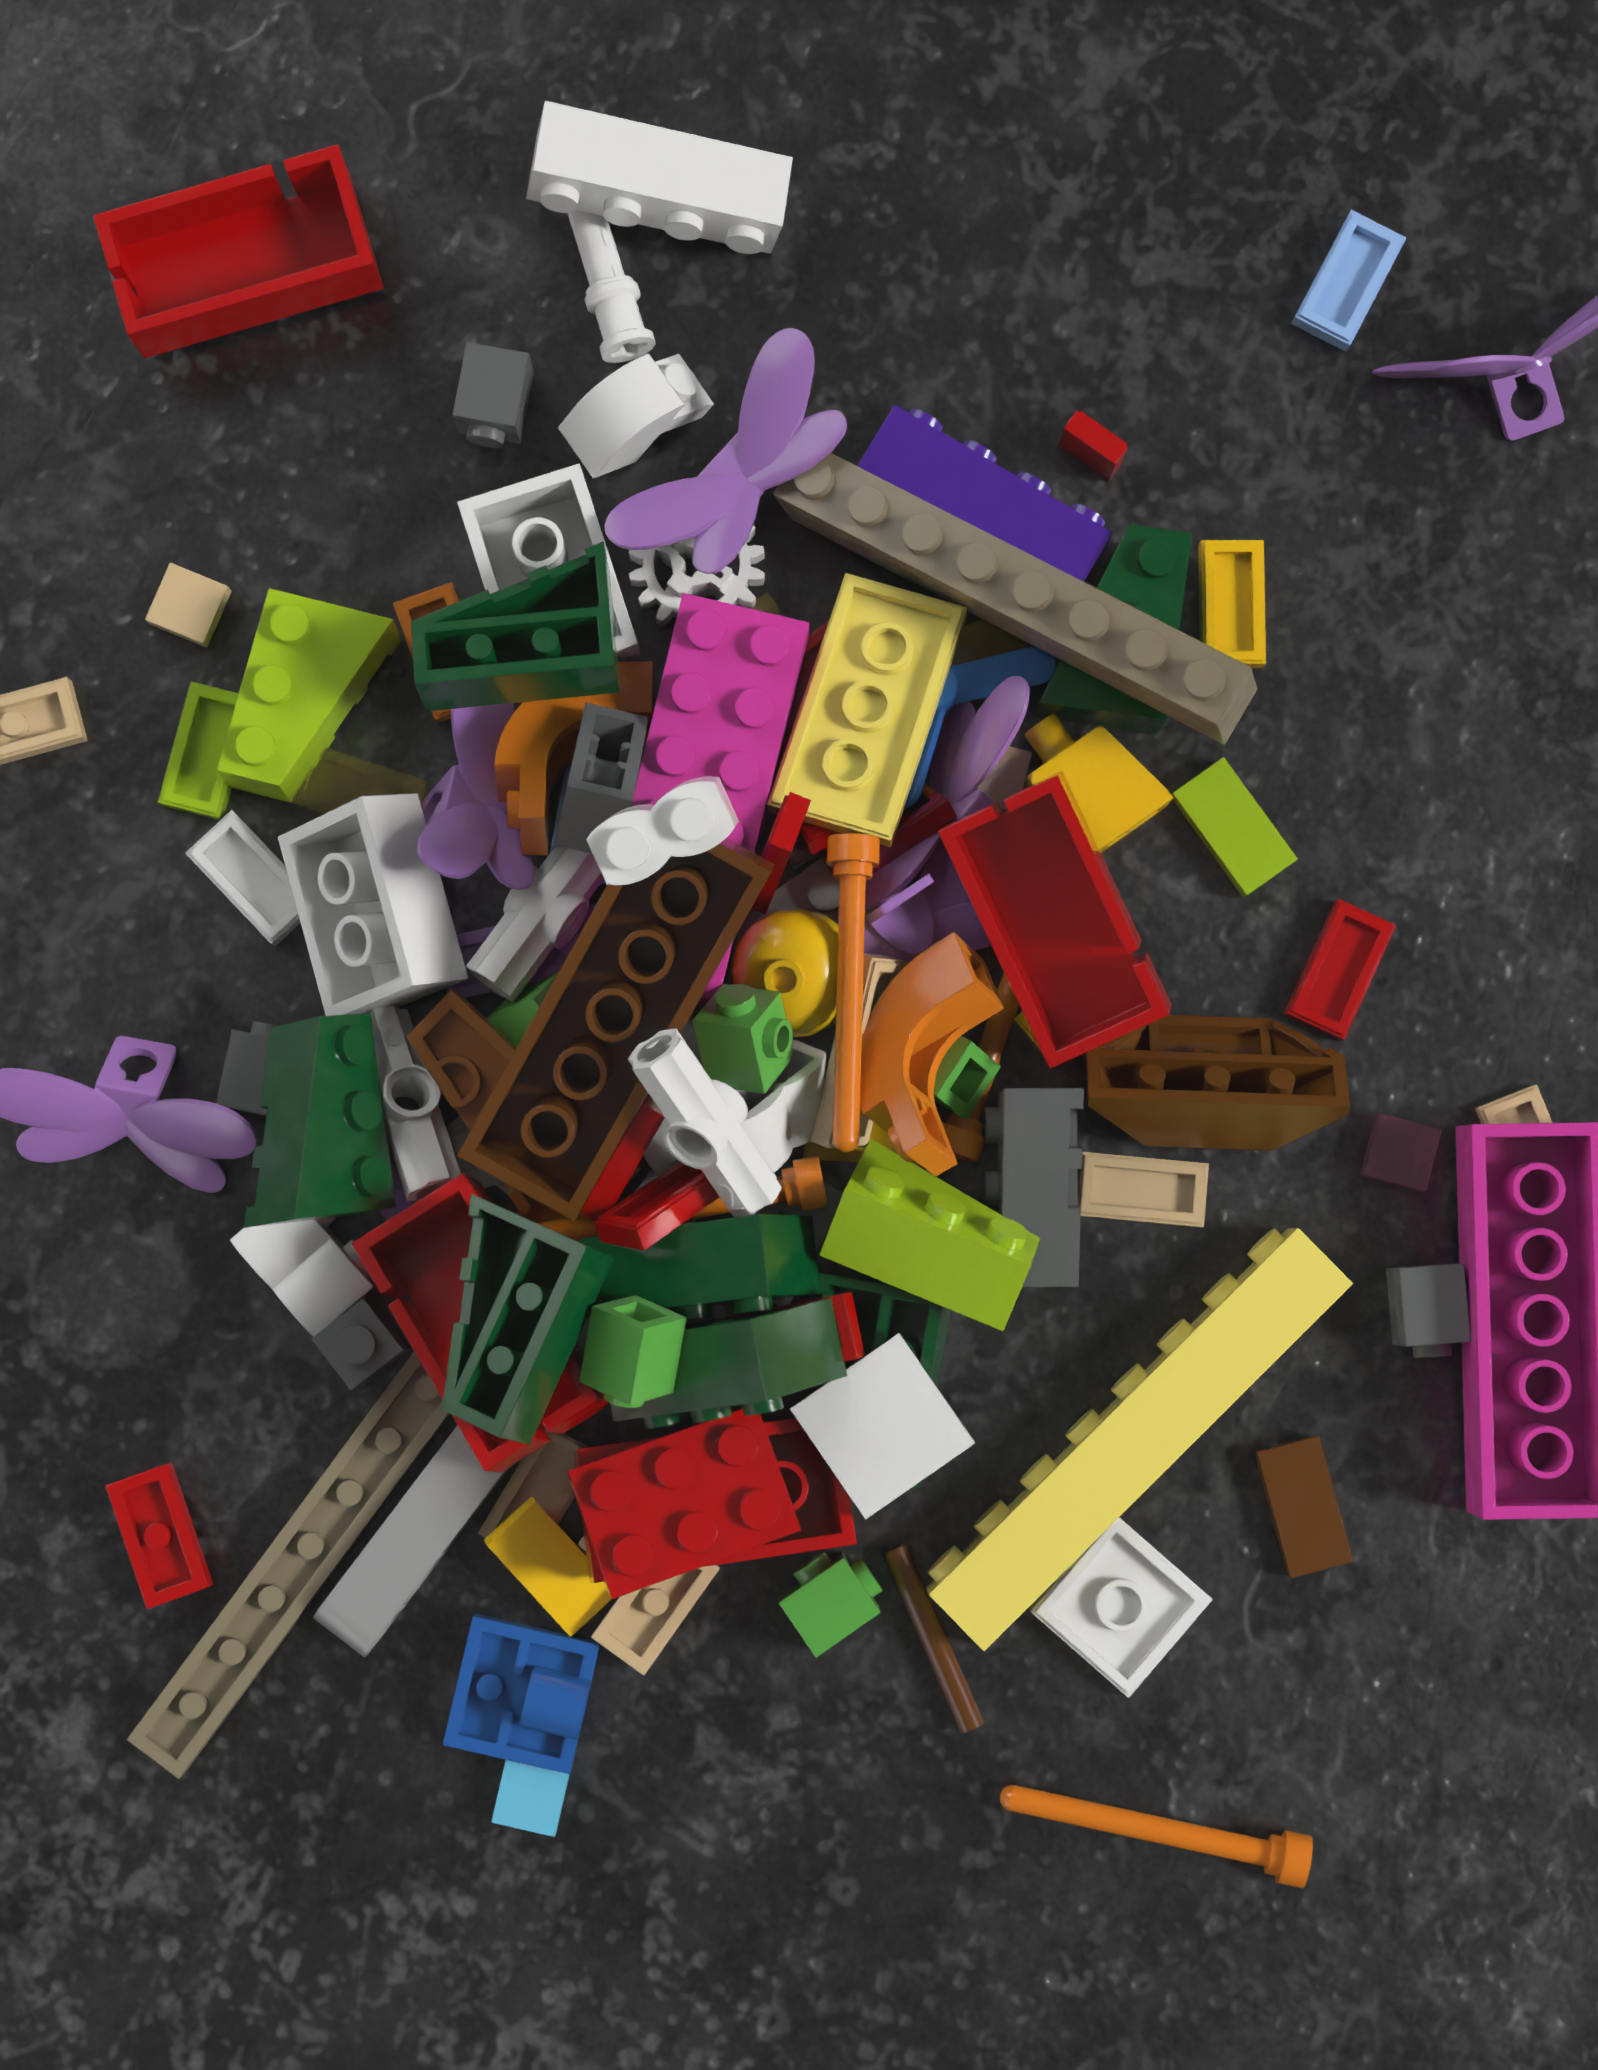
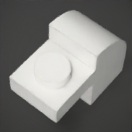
(631, 410)

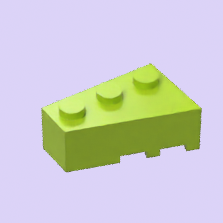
(298, 688)
(929, 1239)

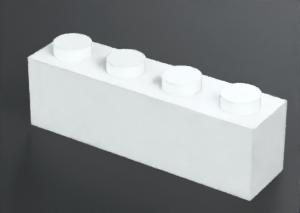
(659, 178)

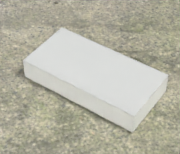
(248, 876)

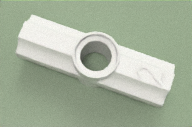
(537, 921)
(704, 1123)
(419, 1136)

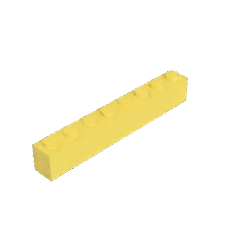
(1136, 1436)

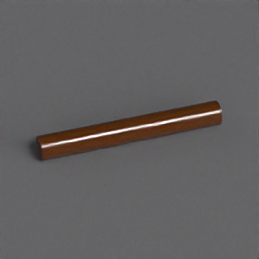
(933, 1638)

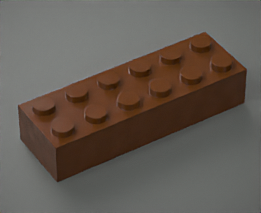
(624, 980)

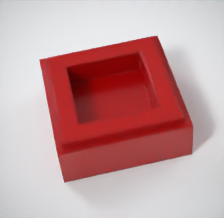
(1093, 445)

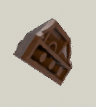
(1217, 1083)

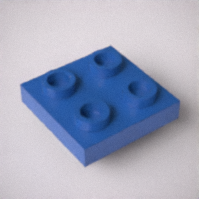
(521, 1693)

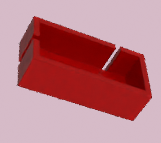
(237, 252)
(1055, 920)
(422, 1257)

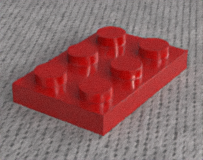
(683, 1502)

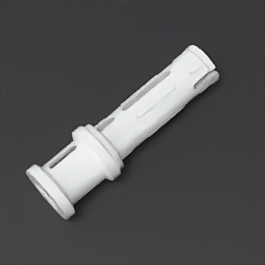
(611, 292)

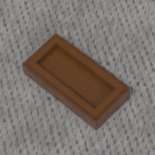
(1303, 1506)

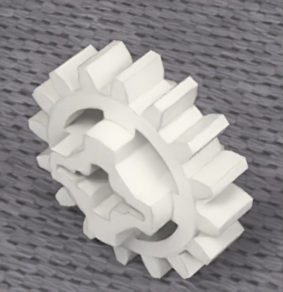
(722, 584)

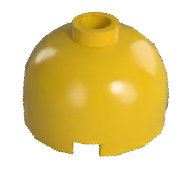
(795, 956)

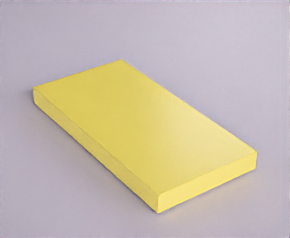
(869, 707)

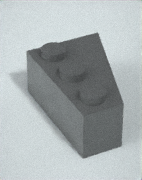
(1038, 1175)

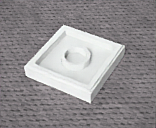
(882, 1426)
(1121, 1606)

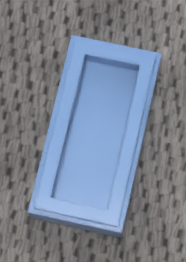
(1348, 280)

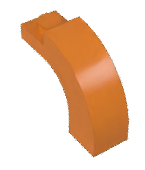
(541, 745)
(907, 1037)

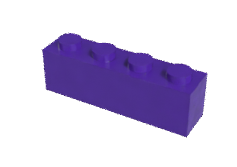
(971, 486)

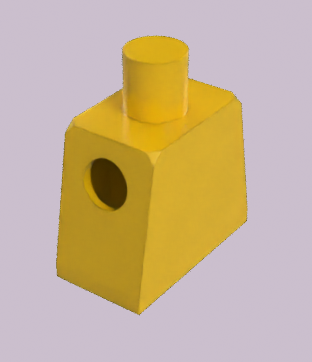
(1103, 775)

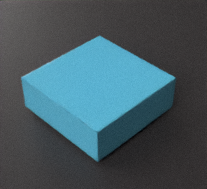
(530, 1798)

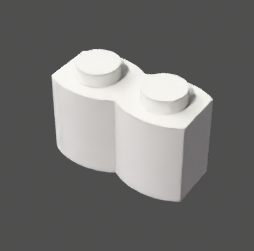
(645, 836)
(789, 1108)
(307, 1269)

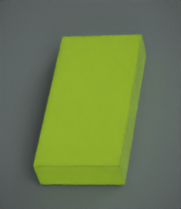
(192, 773)
(1233, 827)

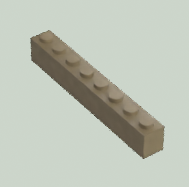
(1022, 595)

